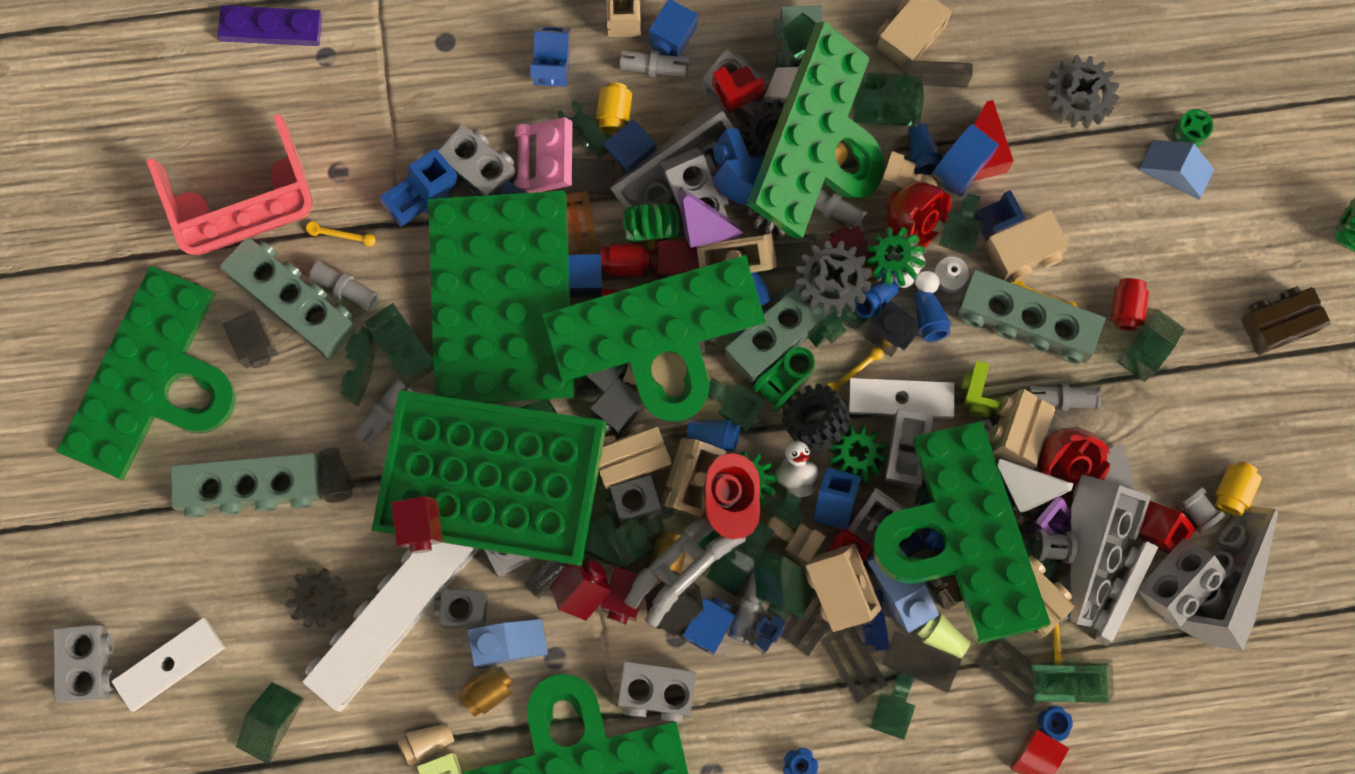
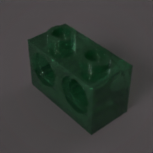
(889, 100)
(400, 344)

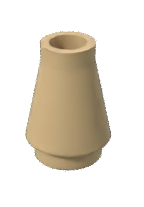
(424, 743)

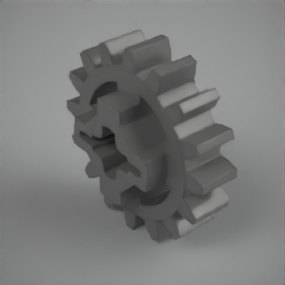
(1081, 77)
(827, 266)

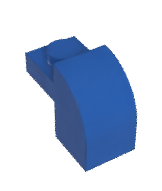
(551, 56)
(965, 160)
(736, 169)
(427, 179)

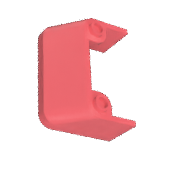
(203, 231)

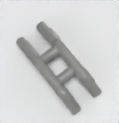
(677, 584)

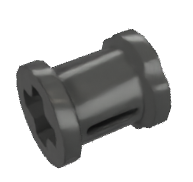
(1066, 545)

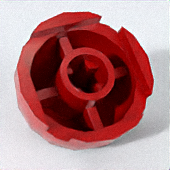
(918, 210)
(1073, 453)

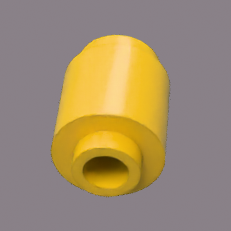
(613, 107)
(1237, 488)

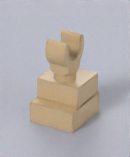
(900, 173)
(802, 544)

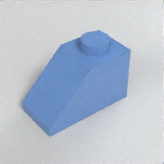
(907, 602)
(507, 642)

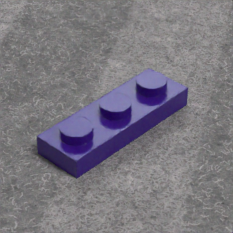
(270, 25)

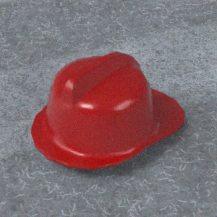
(732, 496)

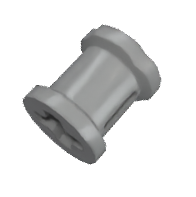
(1201, 510)

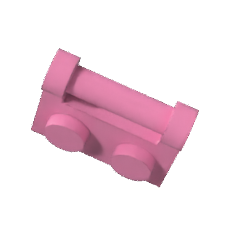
(552, 155)

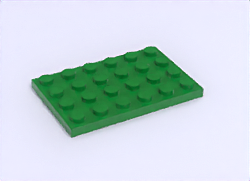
(492, 279)
(499, 474)

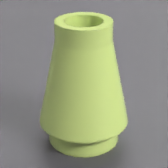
(943, 636)

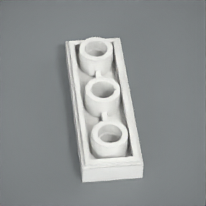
(877, 397)
(1123, 592)
(150, 675)

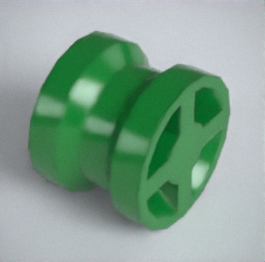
(1195, 121)

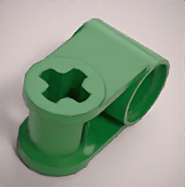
(781, 381)

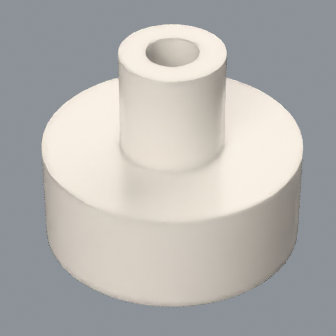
(952, 274)

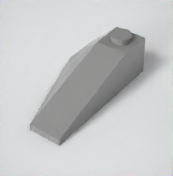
(646, 181)
(1103, 522)
(1231, 610)

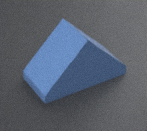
(1178, 166)

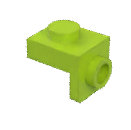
(973, 383)

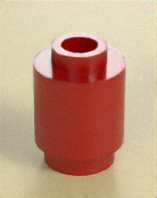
(625, 260)
(1130, 304)

